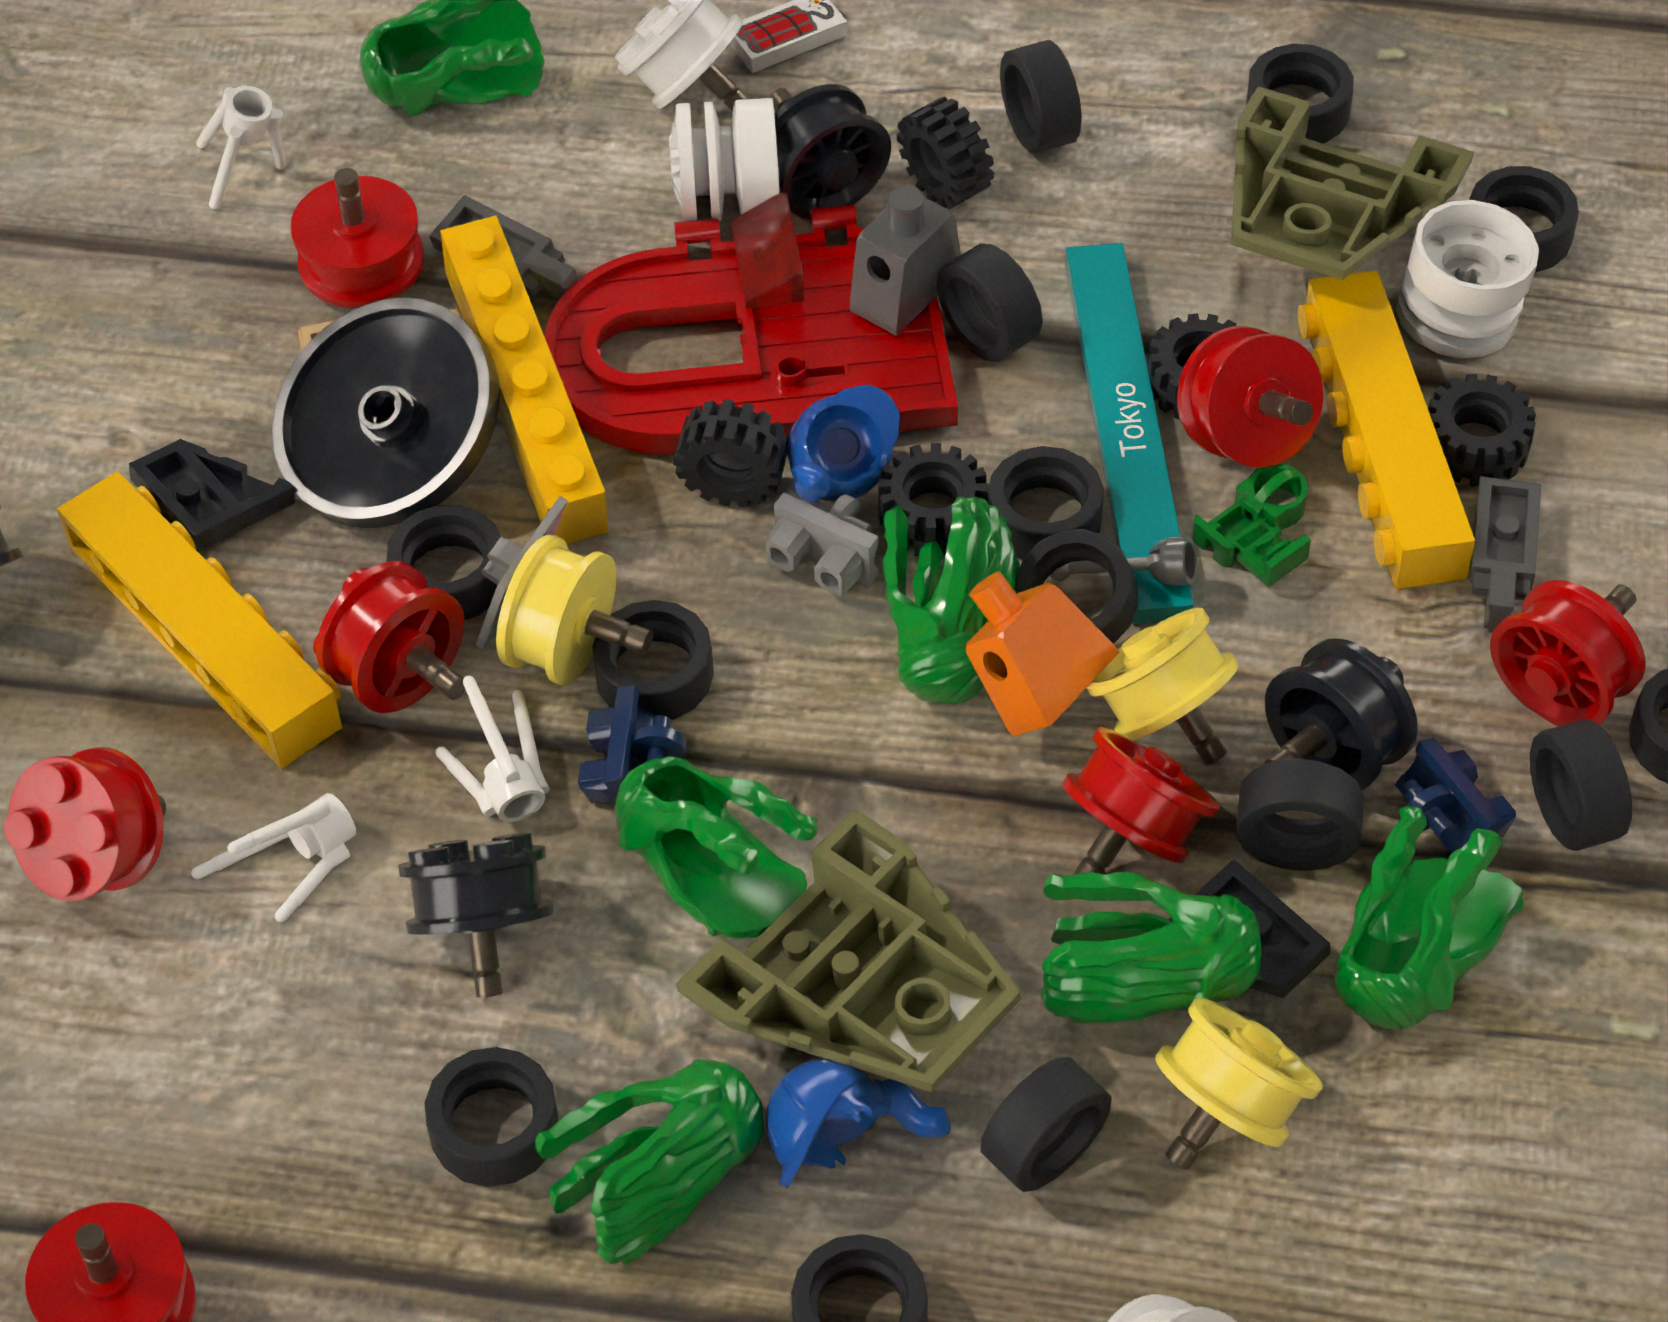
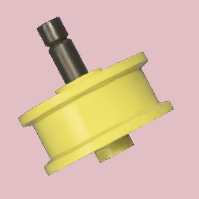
(559, 608)
(1165, 678)
(1235, 1077)

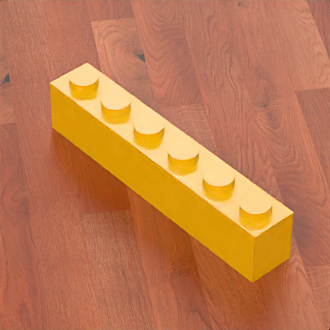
(531, 391)
(1386, 431)
(202, 618)

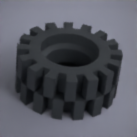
(945, 152)
(928, 474)

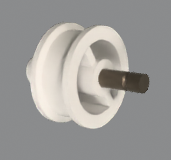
(679, 47)

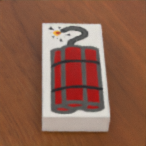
(787, 32)

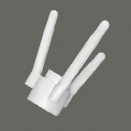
(246, 119)
(510, 785)
(315, 829)

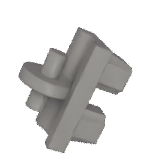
(826, 535)

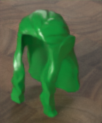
(453, 54)
(944, 615)
(702, 852)
(1422, 925)
(1141, 962)
(659, 1174)

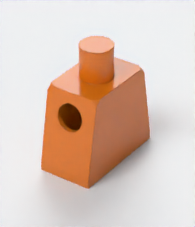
(1034, 652)

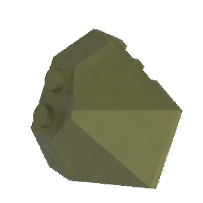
(1323, 202)
(862, 967)

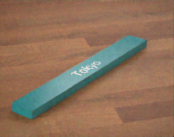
(1125, 418)

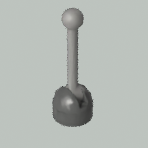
(1169, 562)

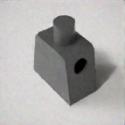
(901, 259)

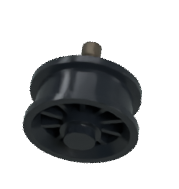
(827, 147)

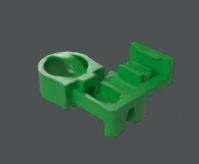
(1259, 540)

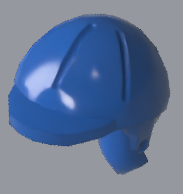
(843, 444)
(835, 1103)

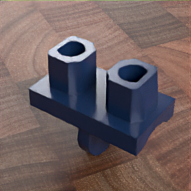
(631, 738)
(1446, 793)

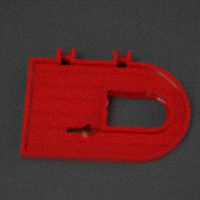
(788, 350)

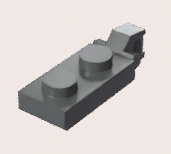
(534, 254)
(1504, 544)

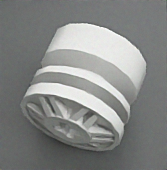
(724, 159)
(1466, 278)

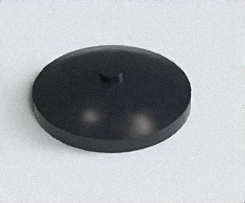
(385, 412)

